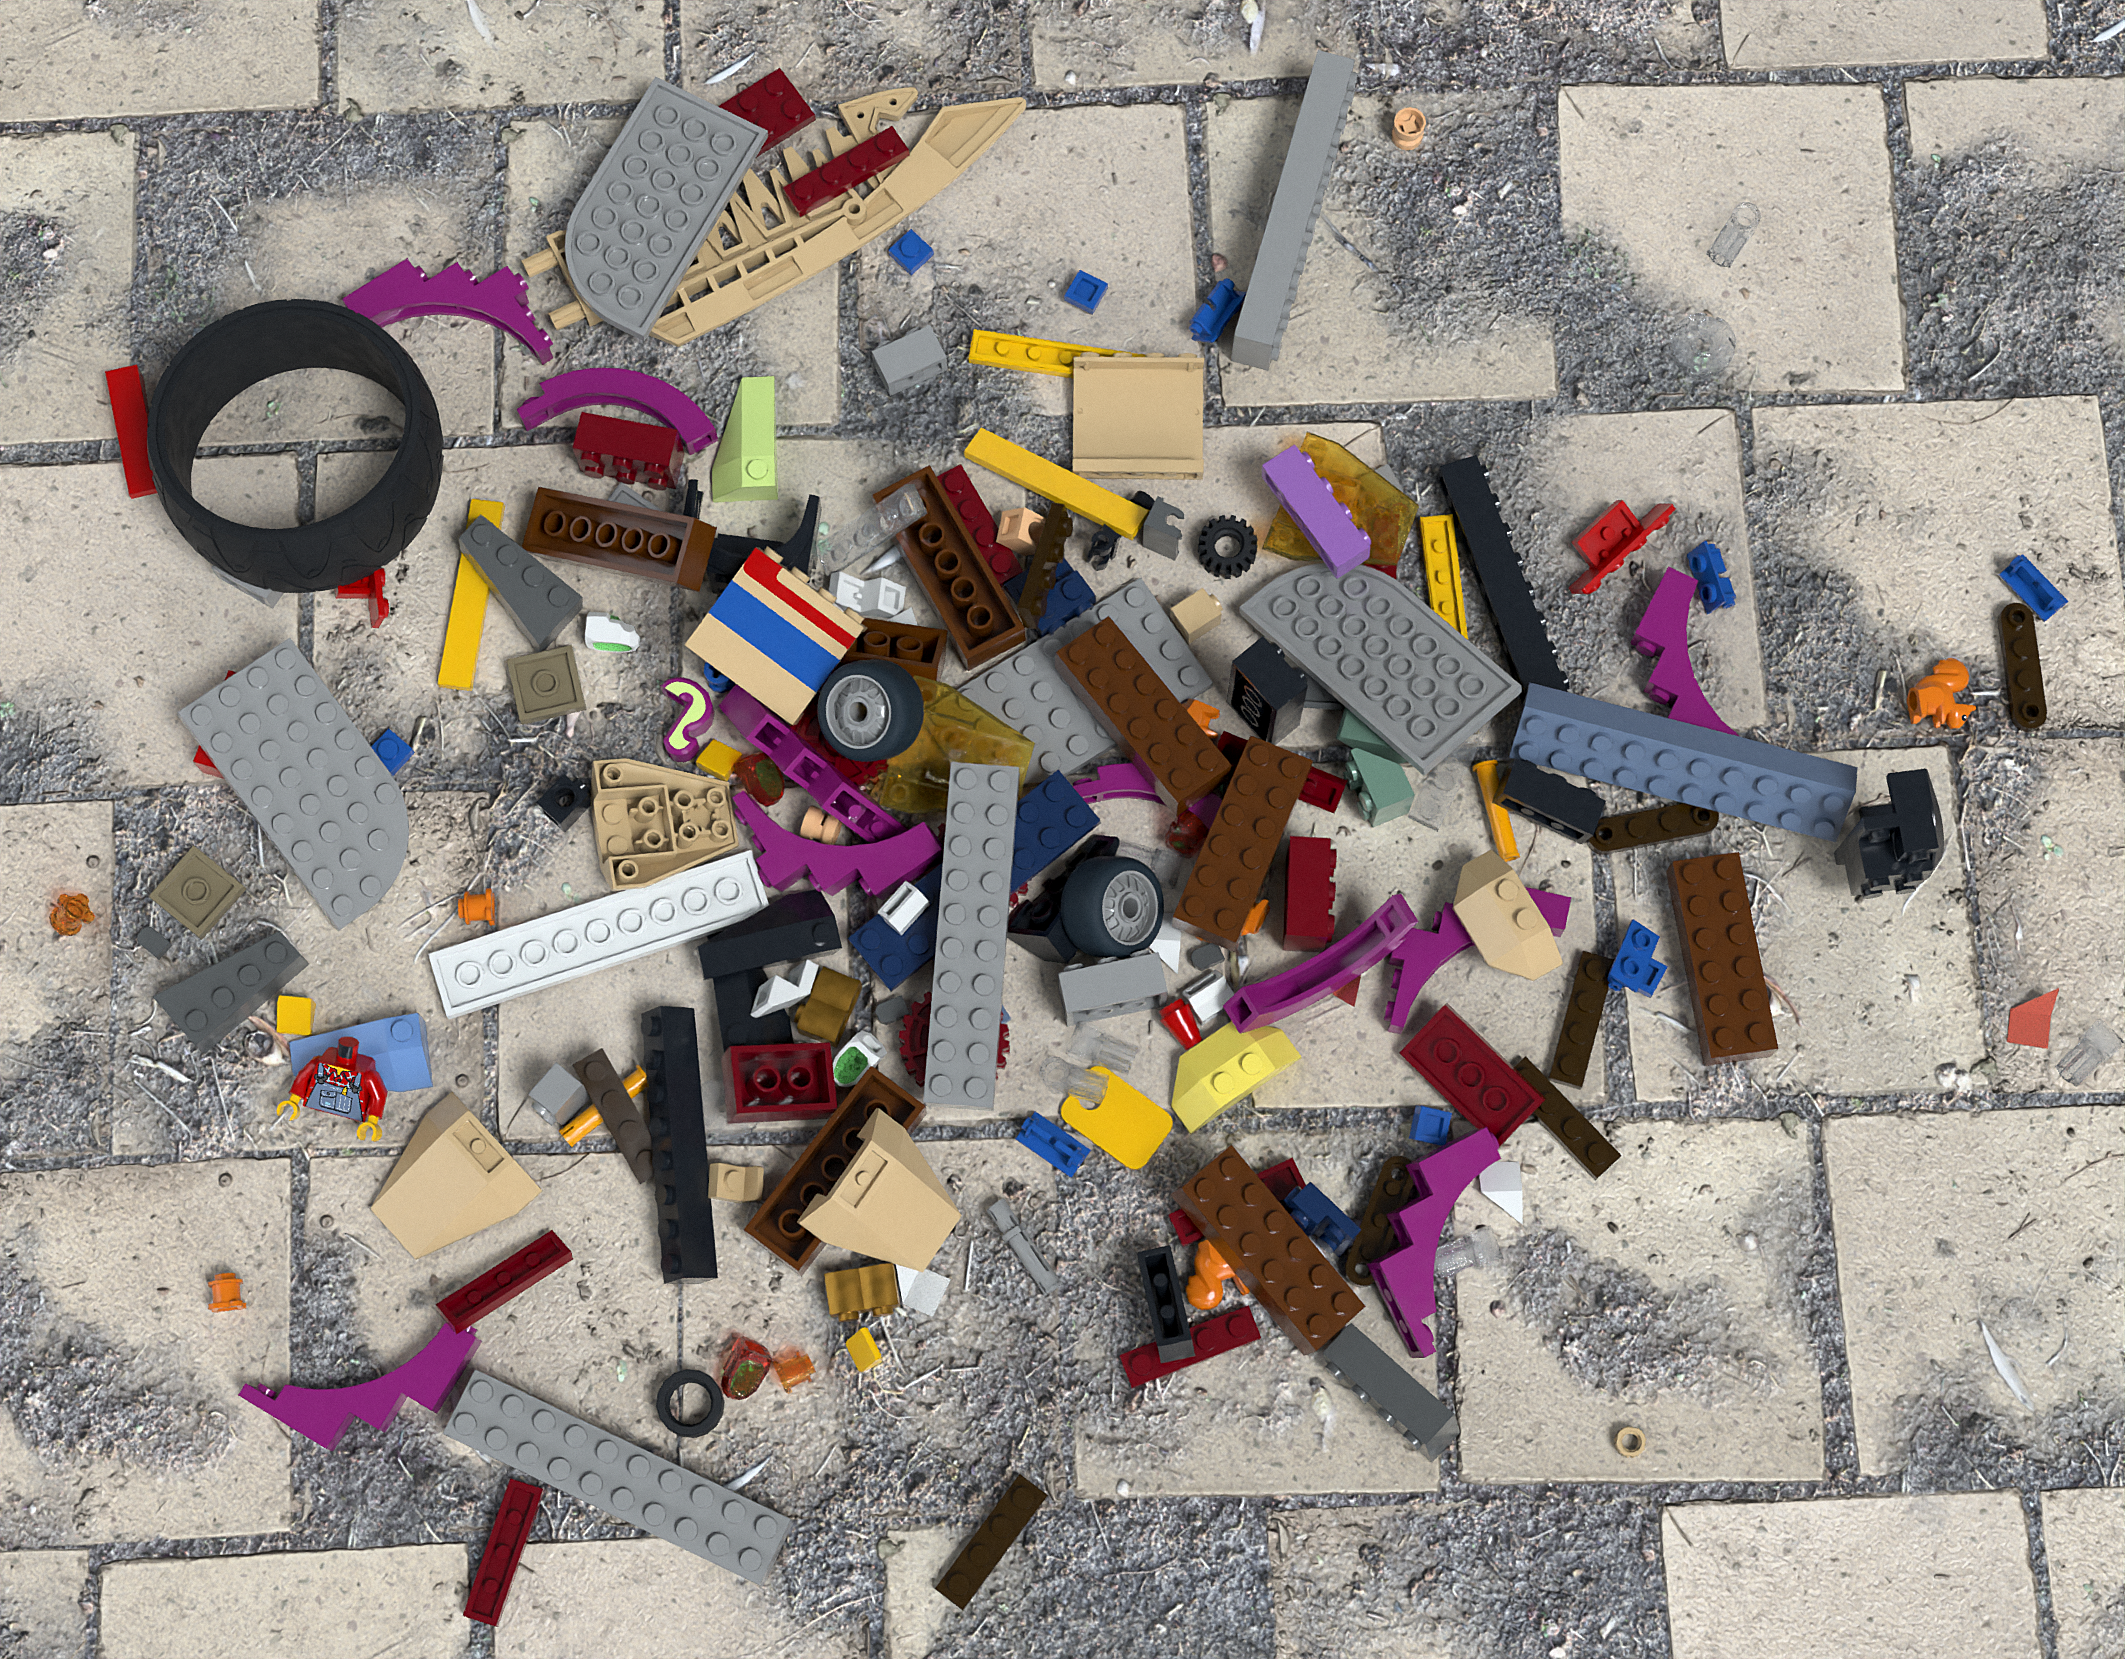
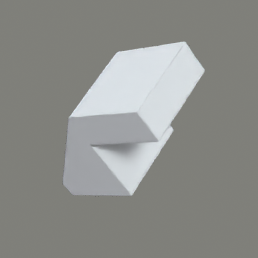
(868, 598)
(779, 993)

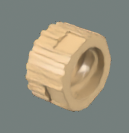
(1640, 1441)

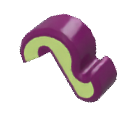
(692, 721)

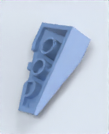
(394, 1043)

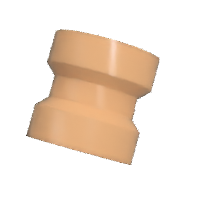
(1410, 121)
(820, 826)

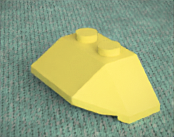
(1227, 1070)

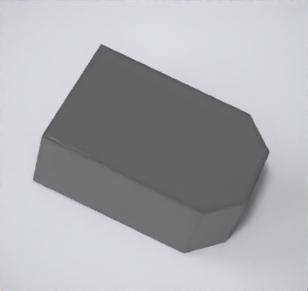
(153, 942)
(1207, 956)
(891, 1010)

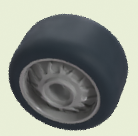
(870, 710)
(1112, 906)

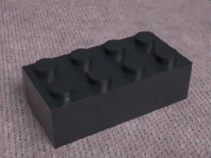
(1267, 691)

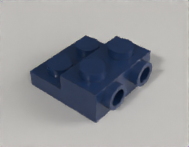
(1066, 601)
(1321, 1217)

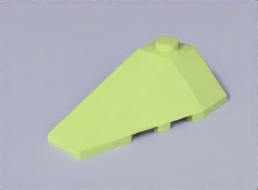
(748, 450)

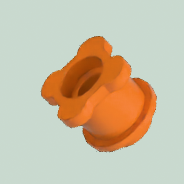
(477, 907)
(226, 1293)

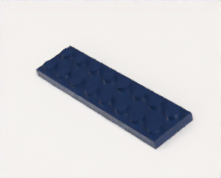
(1046, 826)

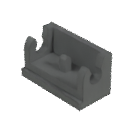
(1159, 535)

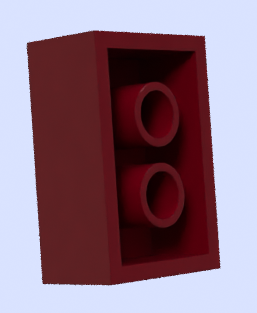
(628, 451)
(1309, 894)
(778, 1082)

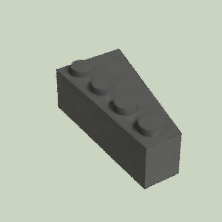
(522, 585)
(231, 990)
(1392, 1392)

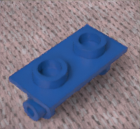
(1209, 323)
(1706, 564)
(2033, 587)
(1632, 957)
(1052, 1144)

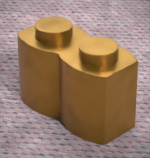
(828, 1007)
(862, 1291)

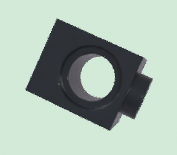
(565, 816)

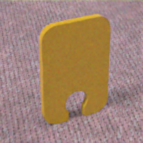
(1123, 1125)

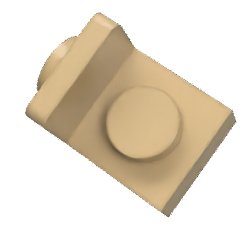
(735, 1183)

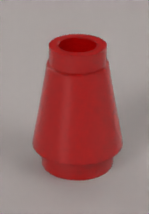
(1181, 1023)

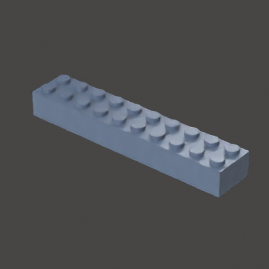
(1684, 762)

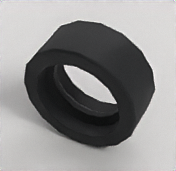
(675, 1381)

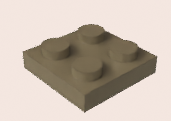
(546, 684)
(197, 892)

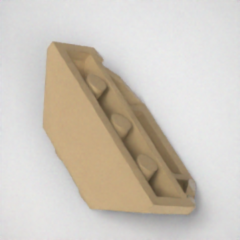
(1504, 919)

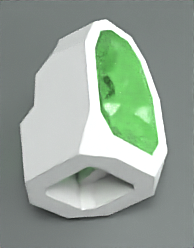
(610, 633)
(856, 1058)

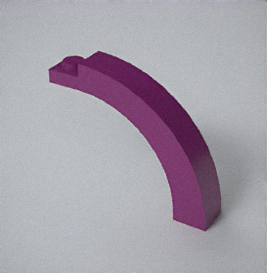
(622, 389)
(1125, 781)
(1326, 972)

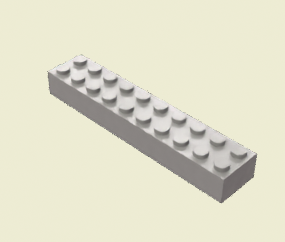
(1295, 211)
(971, 937)
(619, 1477)

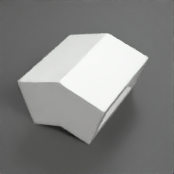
(903, 907)
(1208, 996)

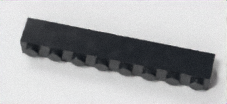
(1500, 575)
(678, 1145)

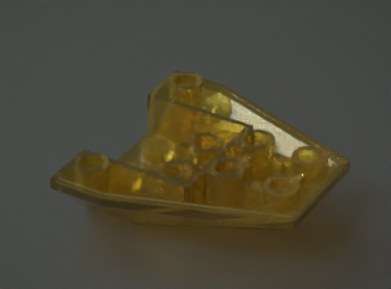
(1372, 500)
(950, 732)

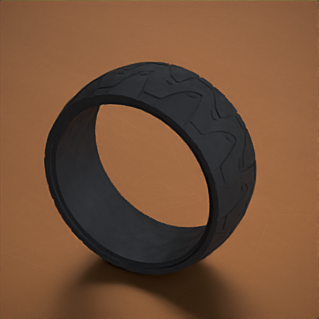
(261, 344)

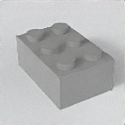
(1112, 987)

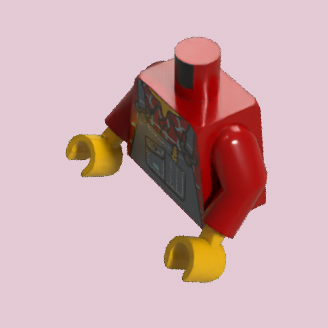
(341, 1085)

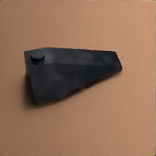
(1039, 923)
(780, 934)
(735, 1001)

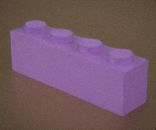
(1316, 511)

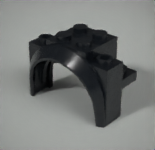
(732, 551)
(1895, 842)

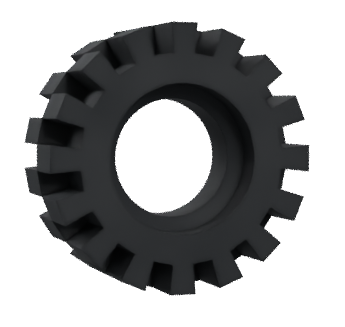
(1230, 528)

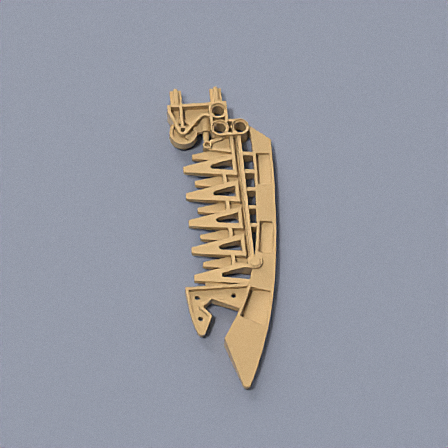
(823, 235)

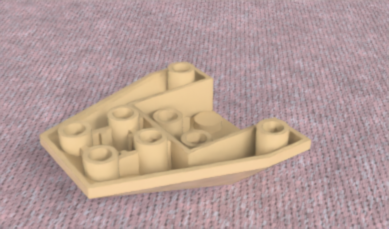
(657, 821)
(451, 1182)
(885, 1201)

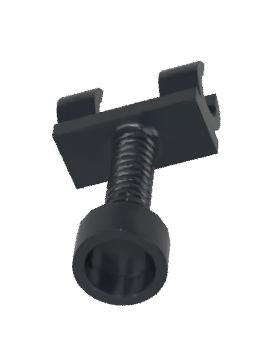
(1108, 539)

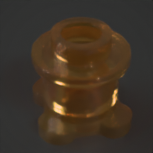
(70, 914)
(794, 1370)

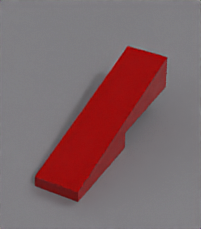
(131, 421)

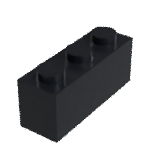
(1549, 800)
(1165, 1304)

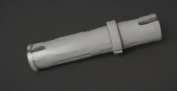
(1022, 1244)

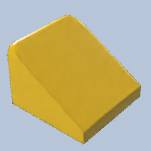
(718, 760)
(295, 1015)
(863, 1350)

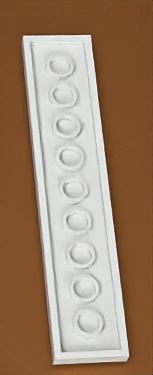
(597, 935)

